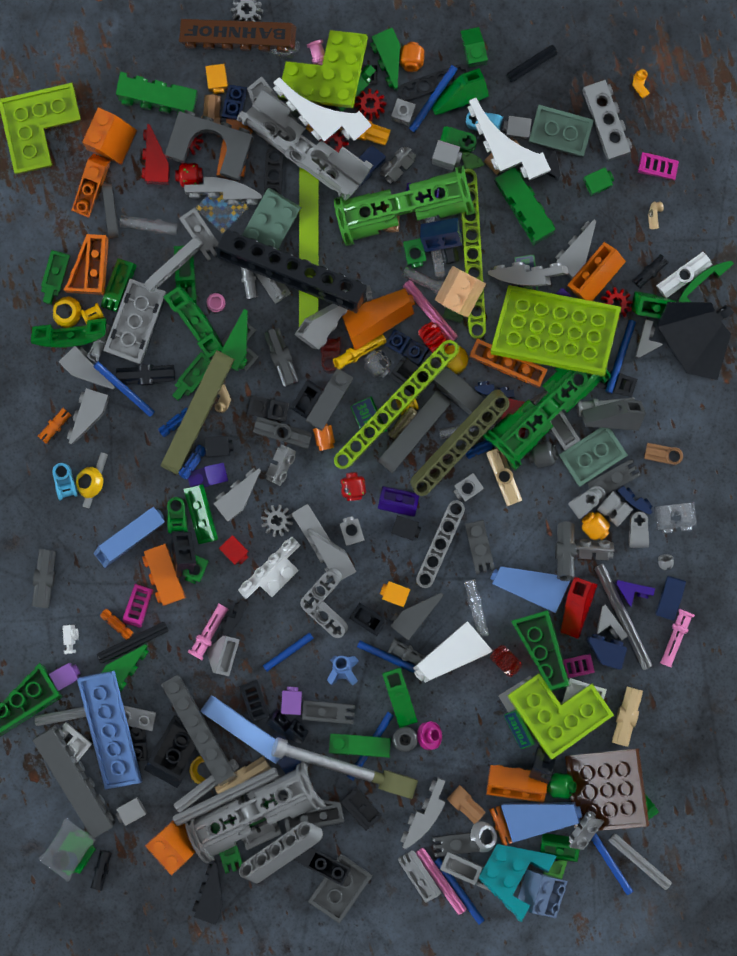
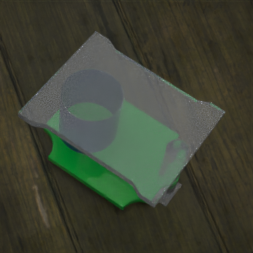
(69, 850)

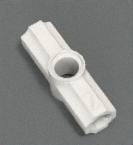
(693, 267)

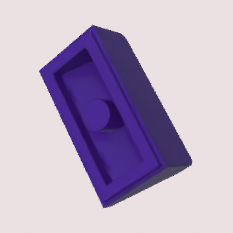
(398, 501)

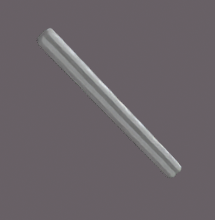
(623, 616)
(225, 796)

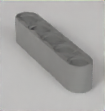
(447, 537)
(280, 852)

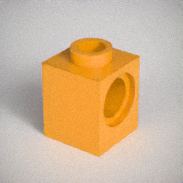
(216, 78)
(395, 593)

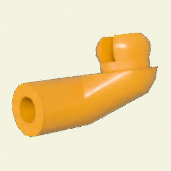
(639, 81)

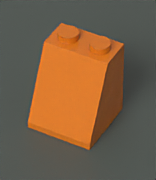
(109, 136)
(171, 847)

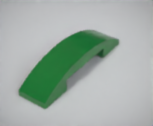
(717, 270)
(195, 321)
(68, 337)

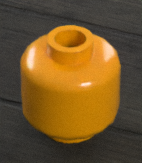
(595, 526)

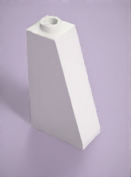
(456, 651)

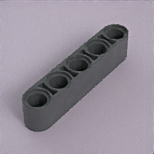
(414, 431)

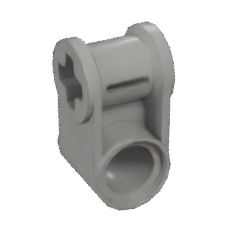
(586, 502)
(638, 534)

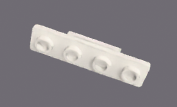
(273, 572)

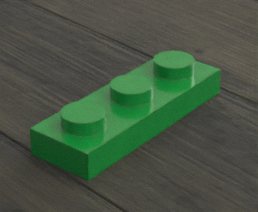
(200, 514)

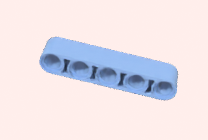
(240, 727)

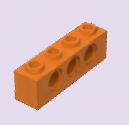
(519, 369)

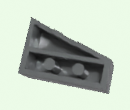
(325, 817)

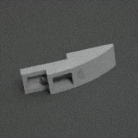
(232, 191)
(521, 274)
(422, 822)

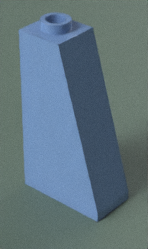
(129, 536)
(532, 586)
(537, 818)

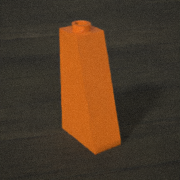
(378, 317)

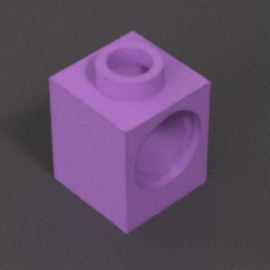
(65, 675)
(291, 701)

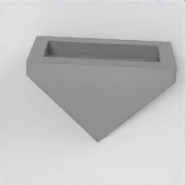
(222, 654)

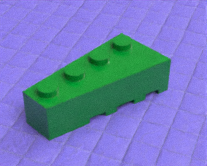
(155, 95)
(525, 206)
(542, 644)
(28, 699)

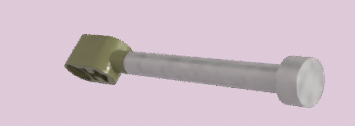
(387, 781)

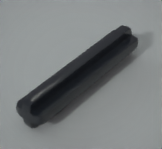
(532, 63)

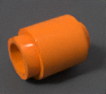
(324, 438)

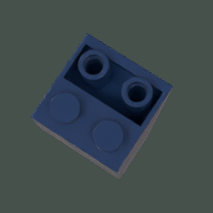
(607, 653)

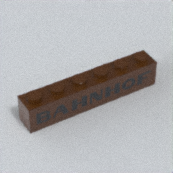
(237, 35)

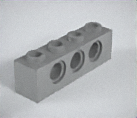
(592, 94)

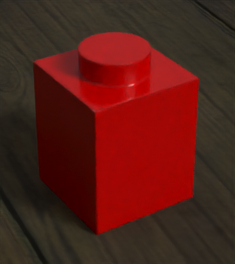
(234, 551)

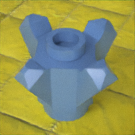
(343, 669)

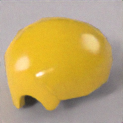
(460, 362)

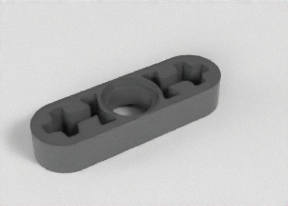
(110, 210)

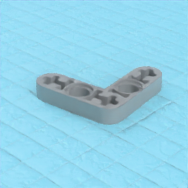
(319, 605)

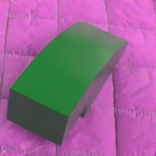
(186, 277)

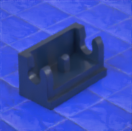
(441, 234)

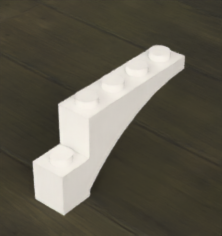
(322, 120)
(504, 150)

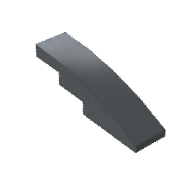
(457, 389)

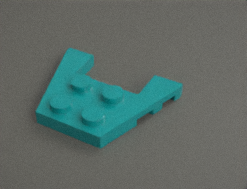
(506, 870)

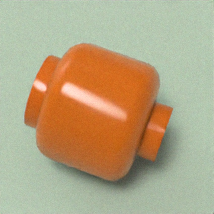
(411, 57)

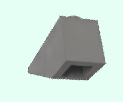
(577, 253)
(319, 325)
(82, 368)
(91, 410)
(235, 500)
(331, 554)

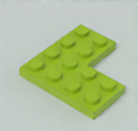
(337, 78)
(27, 117)
(557, 724)

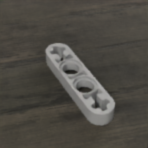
(173, 264)

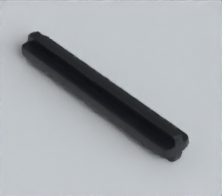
(132, 642)

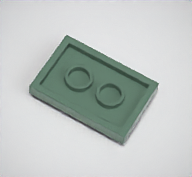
(561, 131)
(272, 219)
(592, 455)

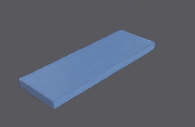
(109, 730)

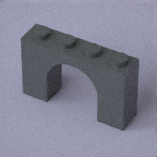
(189, 127)

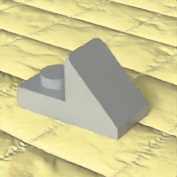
(645, 345)
(607, 619)

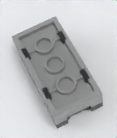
(135, 322)

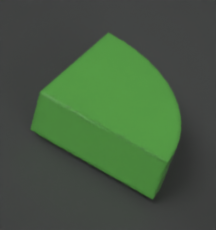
(471, 160)
(557, 869)

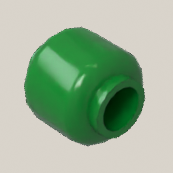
(561, 786)

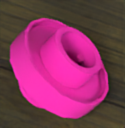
(429, 735)

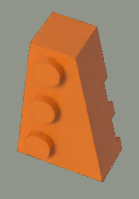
(90, 268)

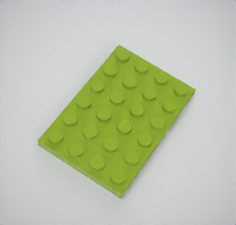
(556, 330)

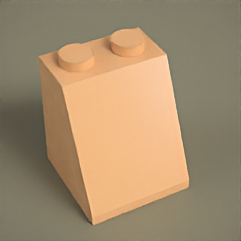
(460, 291)

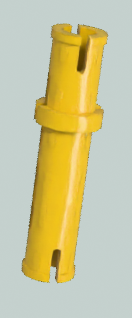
(352, 355)

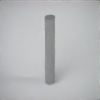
(100, 465)

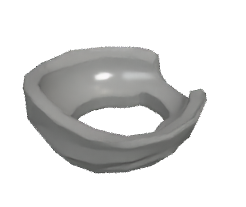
(476, 833)

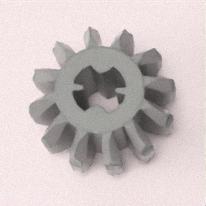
(240, 14)
(280, 515)

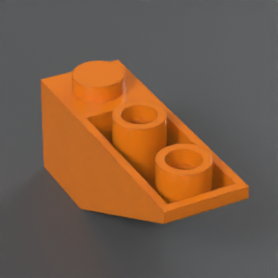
(91, 184)

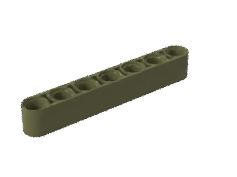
(197, 412)
(460, 433)

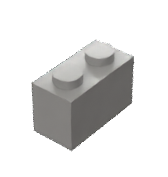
(446, 155)

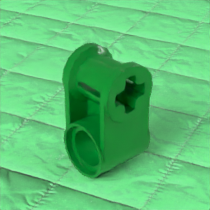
(456, 137)
(177, 517)

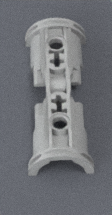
(273, 114)
(300, 800)

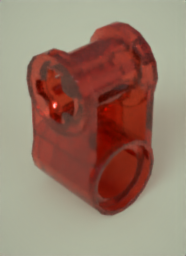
(330, 351)

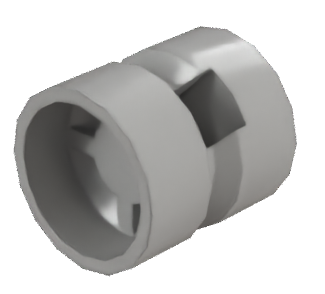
(615, 508)

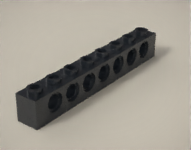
(296, 279)

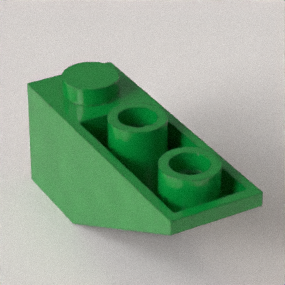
(388, 50)
(459, 92)
(126, 665)
(399, 697)

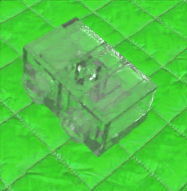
(685, 511)

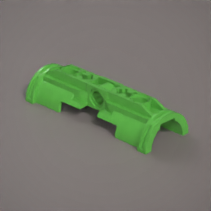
(456, 201)

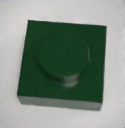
(452, 316)

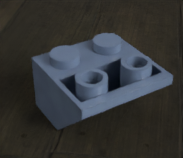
(542, 893)

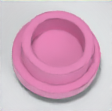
(216, 302)

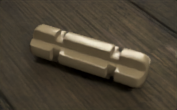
(401, 424)

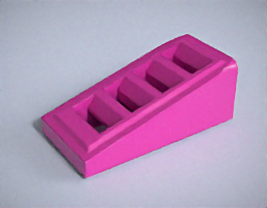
(644, 156)
(131, 621)
(587, 657)

